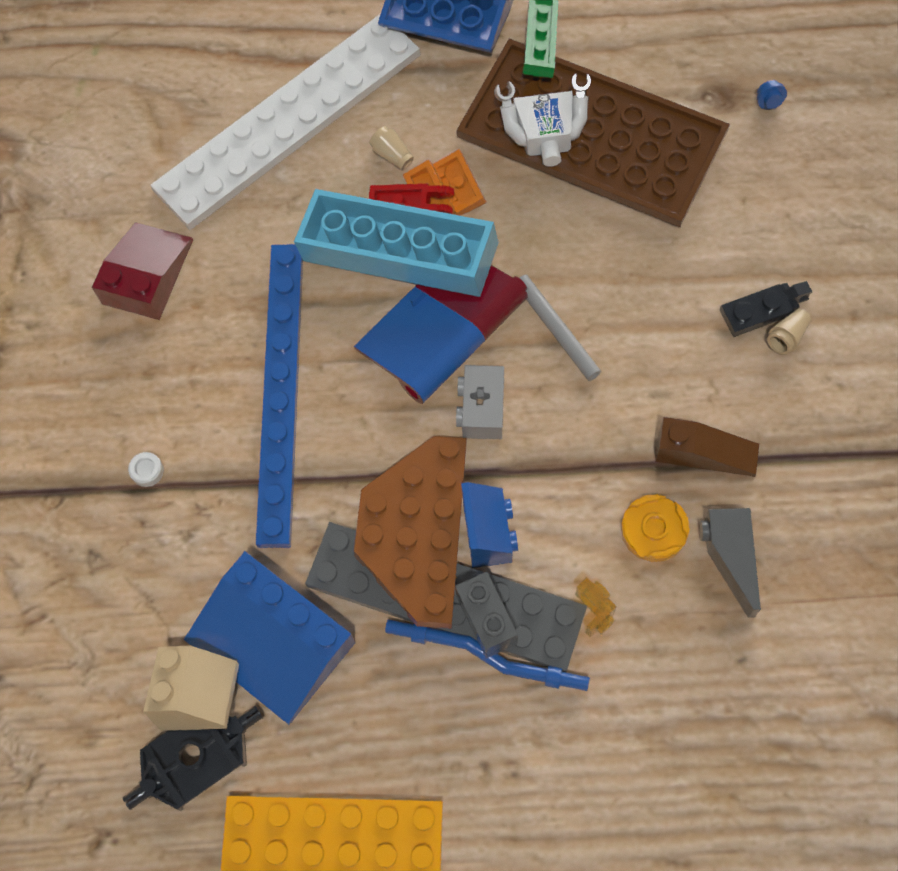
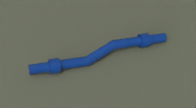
(553, 676)

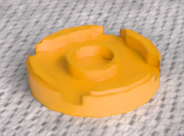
(655, 528)

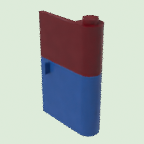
(438, 331)

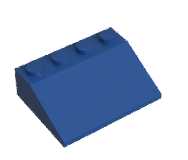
(459, 22)
(274, 635)

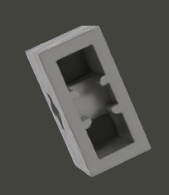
(487, 419)

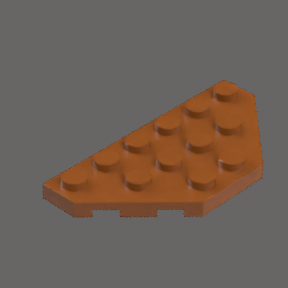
(413, 527)

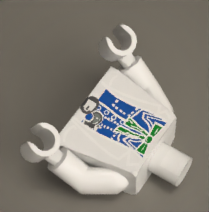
(545, 121)

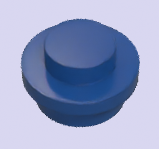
(771, 95)

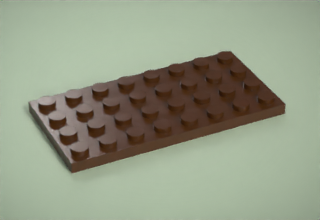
(632, 144)

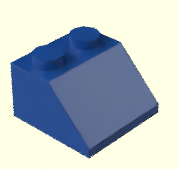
(487, 525)

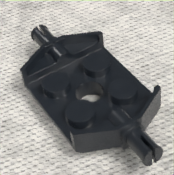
(175, 783)

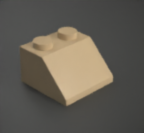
(190, 689)

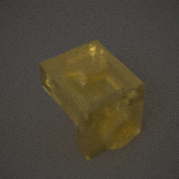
(598, 601)

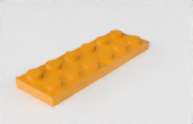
(331, 834)

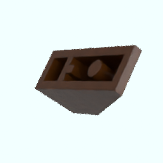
(705, 448)

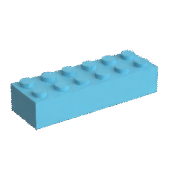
(397, 242)

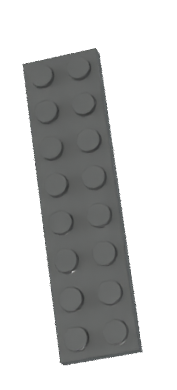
(543, 621)

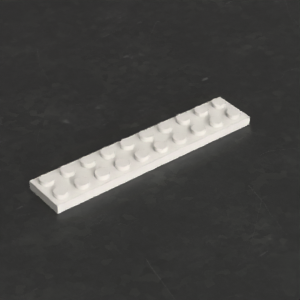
(284, 122)

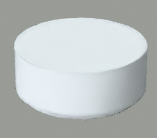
(146, 469)

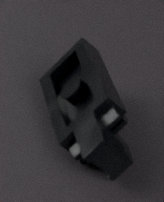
(764, 307)

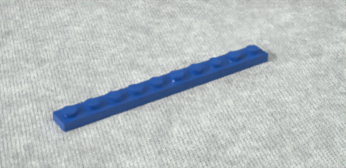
(280, 399)

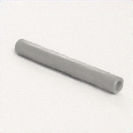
(560, 331)

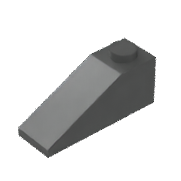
(733, 552)

